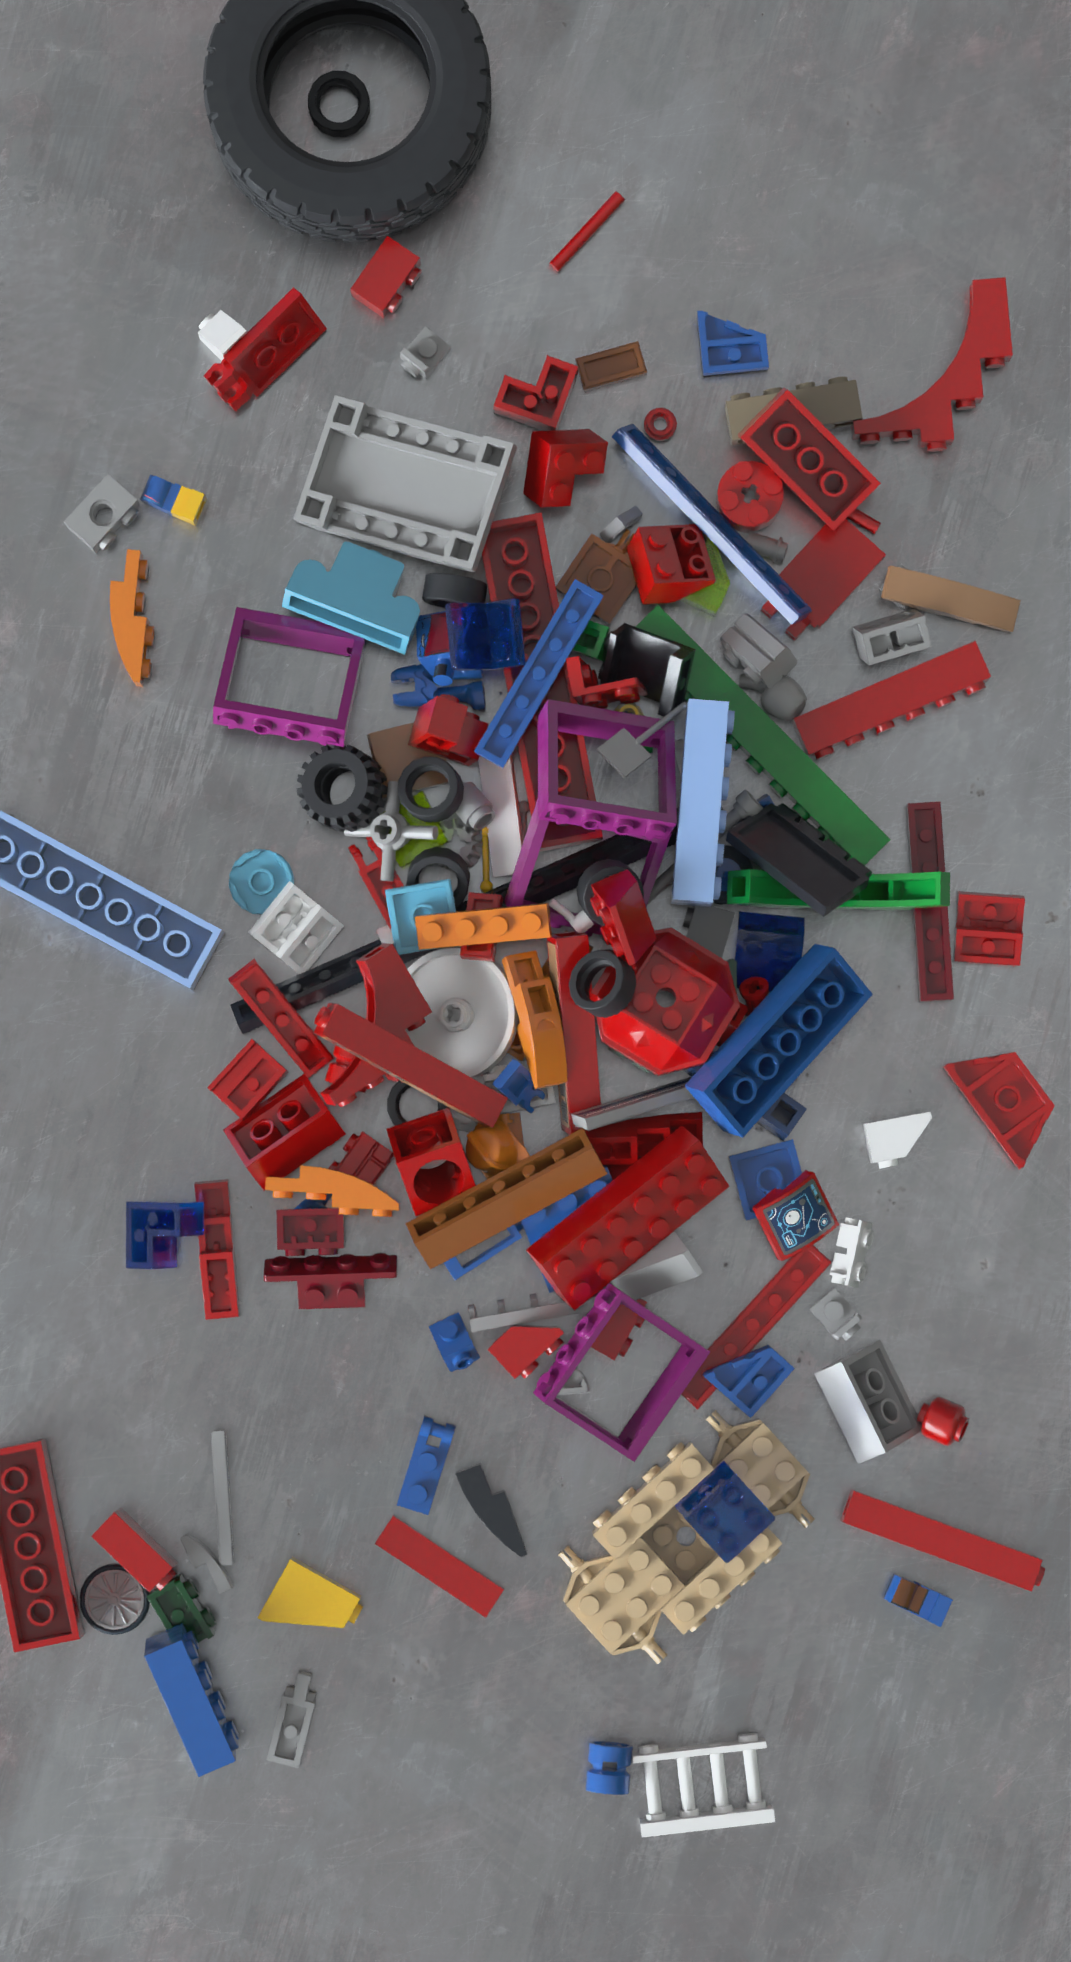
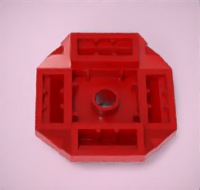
(675, 1035)

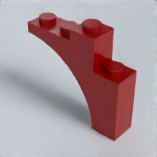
(391, 1004)

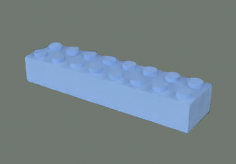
(104, 903)

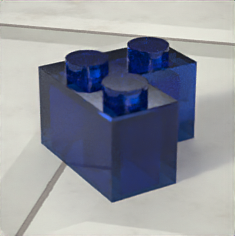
(154, 1230)

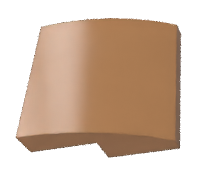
(394, 754)

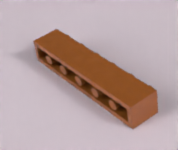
(506, 1198)

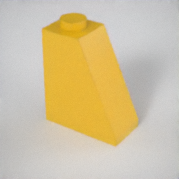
(310, 1599)

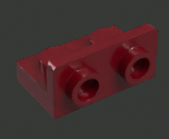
(310, 1230)

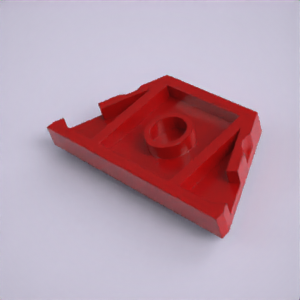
(1005, 1100)

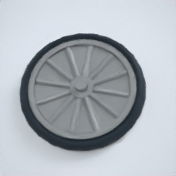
(113, 1600)

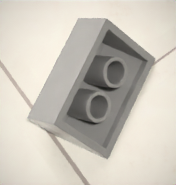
(869, 1402)

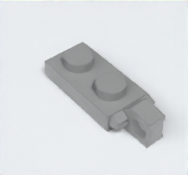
(292, 1723)

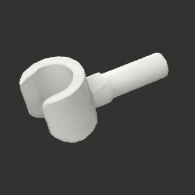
(580, 922)

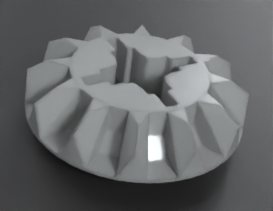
(470, 853)

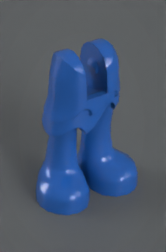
(426, 690)

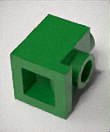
(592, 641)

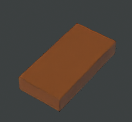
(611, 366)

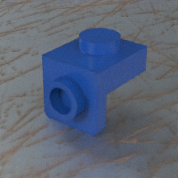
(454, 1342)

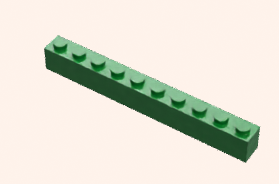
(775, 752)

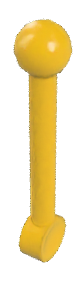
(485, 885)

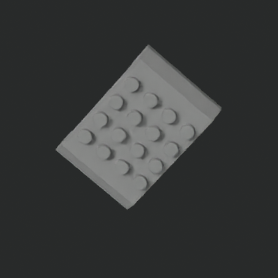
(405, 484)

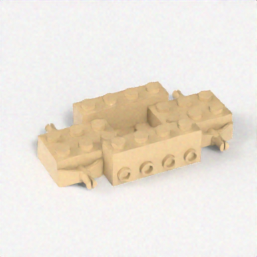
(653, 1573)

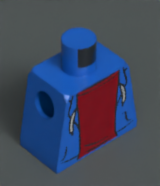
(434, 647)

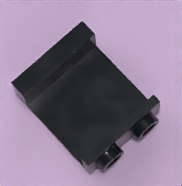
(655, 660)

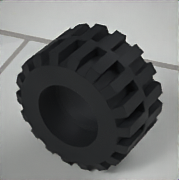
(321, 774)

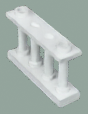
(723, 1813)

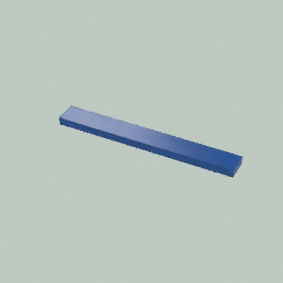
(712, 523)

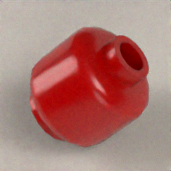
(943, 1421)

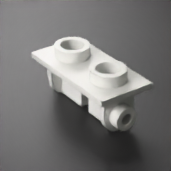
(852, 1264)

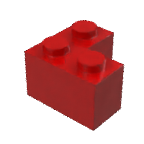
(540, 404)
(555, 461)
(448, 730)

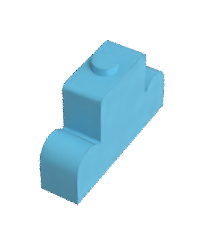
(356, 596)

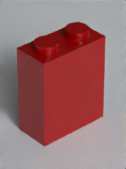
(136, 1550)

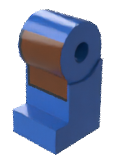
(918, 1599)

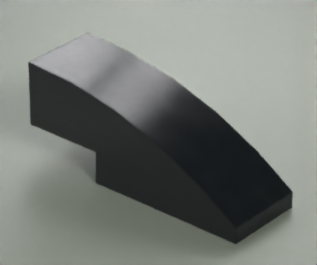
(491, 1508)

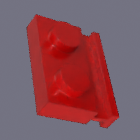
(247, 1079)

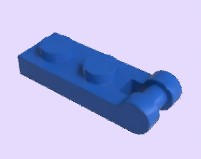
(425, 1467)

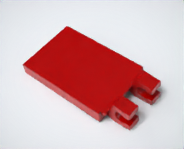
(266, 350)
(828, 573)

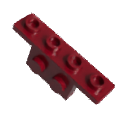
(330, 1280)

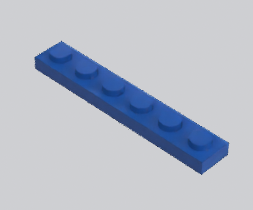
(539, 673)

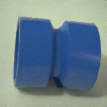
(607, 1779)

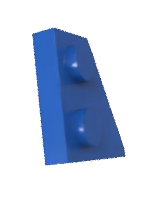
(730, 347)
(750, 1378)

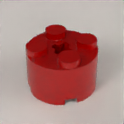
(741, 479)

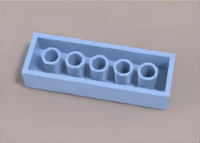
(700, 803)

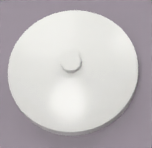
(470, 1008)

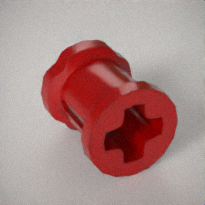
(752, 996)

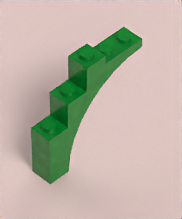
(883, 891)

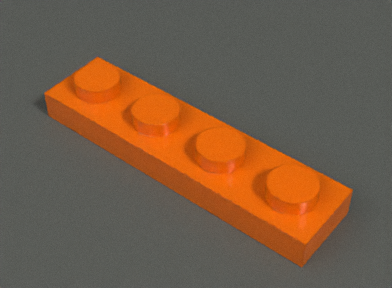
(483, 926)

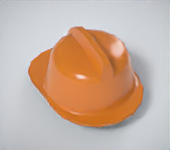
(494, 1148)

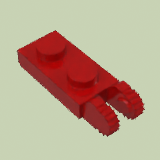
(371, 876)

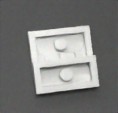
(296, 928)

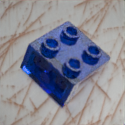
(485, 635)
(767, 946)
(725, 1512)

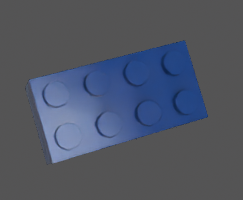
(190, 1699)

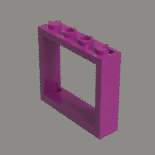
(295, 633)
(597, 815)
(528, 857)
(659, 1399)

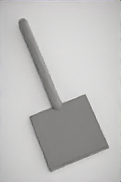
(626, 752)

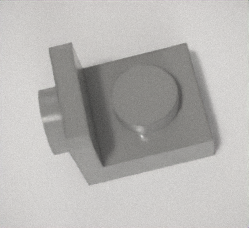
(424, 353)
(836, 1315)

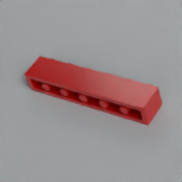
(892, 699)

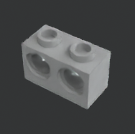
(892, 636)

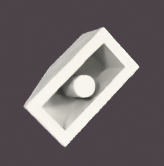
(220, 333)
(894, 1137)

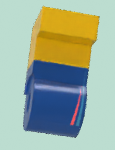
(174, 499)

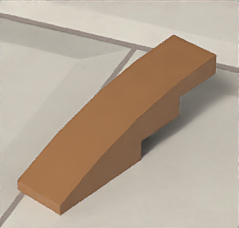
(950, 598)

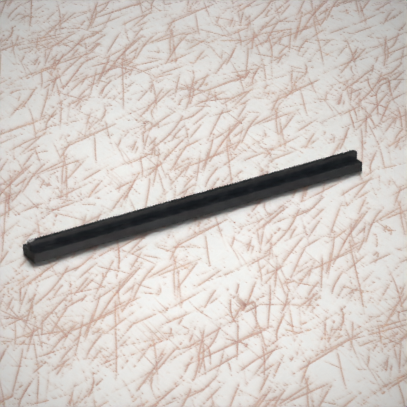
(543, 885)

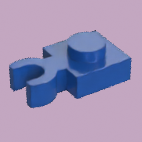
(517, 1085)

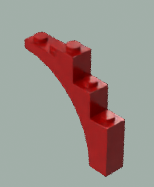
(930, 415)

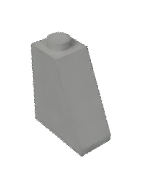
(659, 1269)

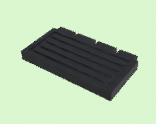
(800, 858)

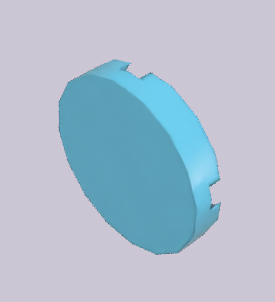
(258, 879)

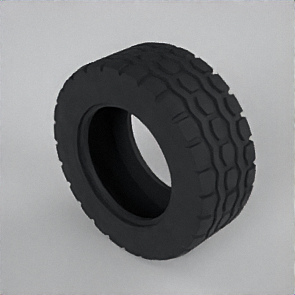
(362, 196)

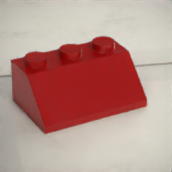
(284, 1131)

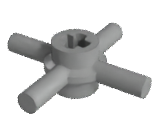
(400, 834)

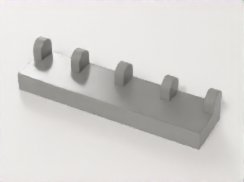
(525, 1315)

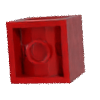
(424, 1141)

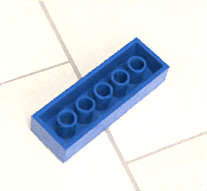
(778, 1040)

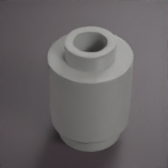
(475, 808)

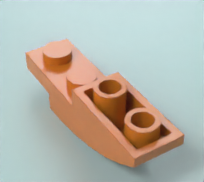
(132, 631)
(539, 1019)
(347, 1191)

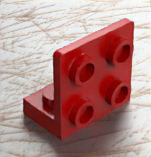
(589, 693)

